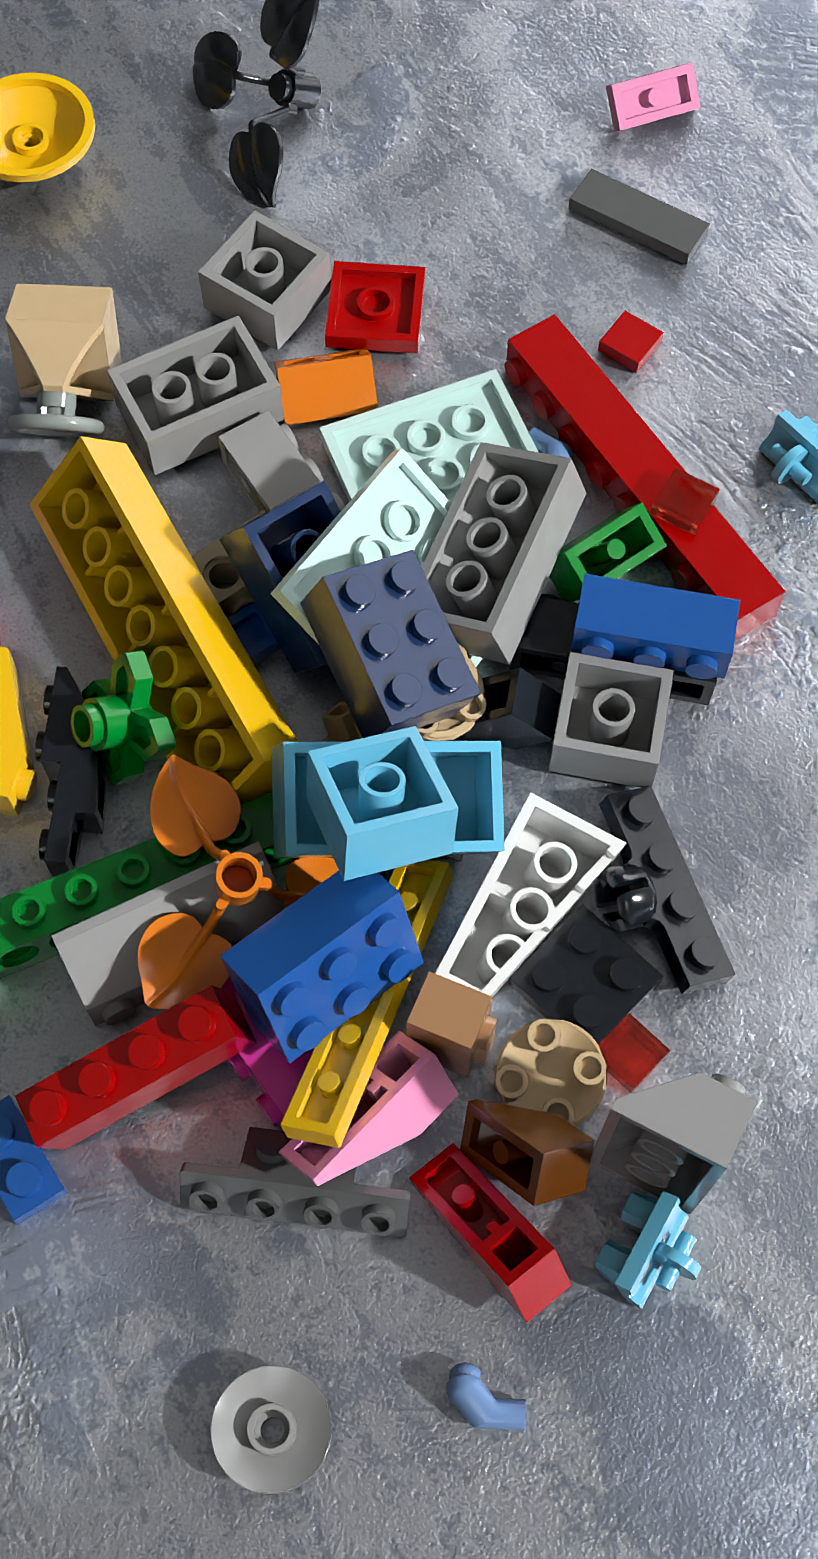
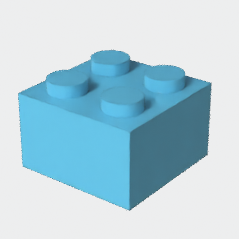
(380, 802)

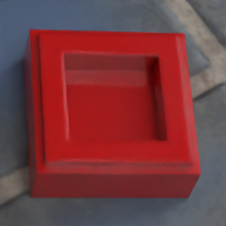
(630, 341)

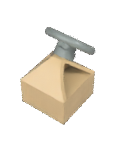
(61, 354)

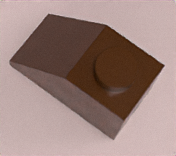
(527, 1150)

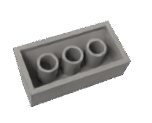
(501, 545)
(104, 948)
(675, 1135)

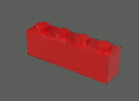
(135, 1069)

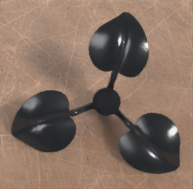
(258, 154)

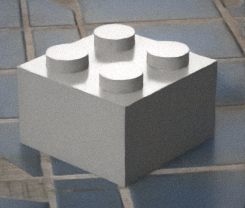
(266, 279)
(611, 720)

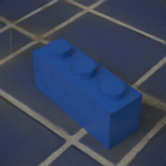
(656, 626)

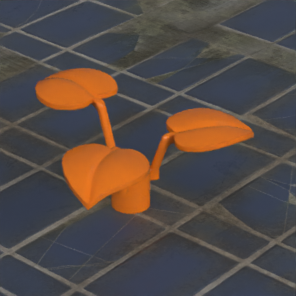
(192, 811)

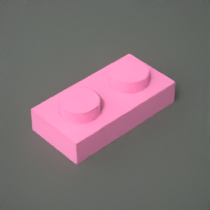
(653, 96)

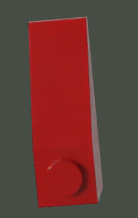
(492, 1232)

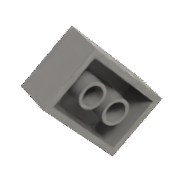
(194, 392)

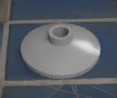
(238, 1425)

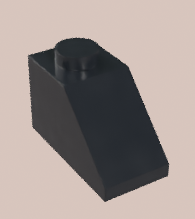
(517, 712)

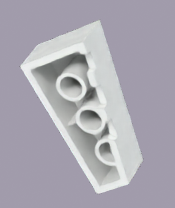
(527, 892)

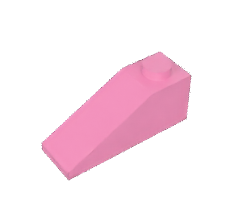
(397, 1105)

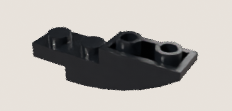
(76, 777)

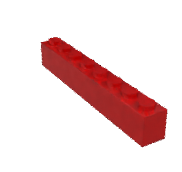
(634, 466)

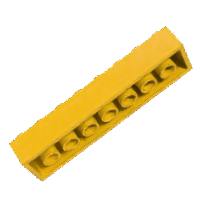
(155, 600)

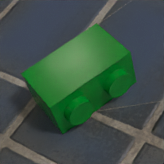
(606, 550)

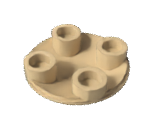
(552, 1070)

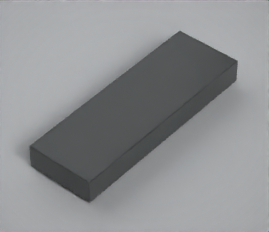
(638, 216)

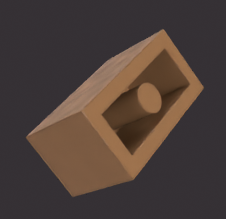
(453, 1023)

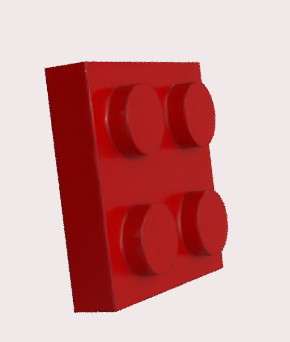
(375, 307)

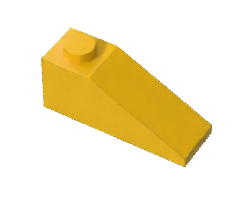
(17, 770)

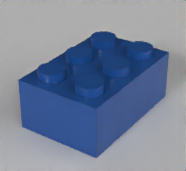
(323, 960)

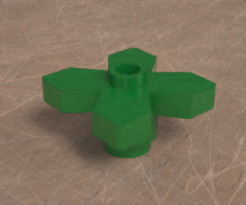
(122, 721)

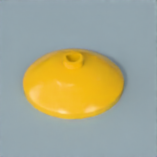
(42, 126)

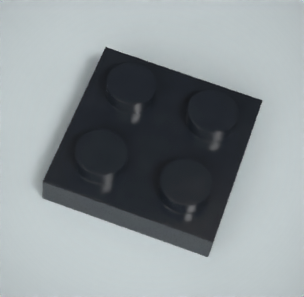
(586, 976)

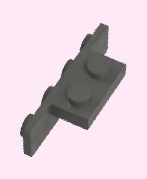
(276, 1191)

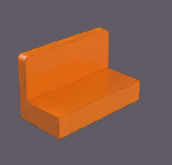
(326, 386)

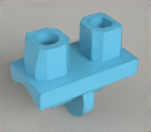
(794, 451)
(658, 1253)

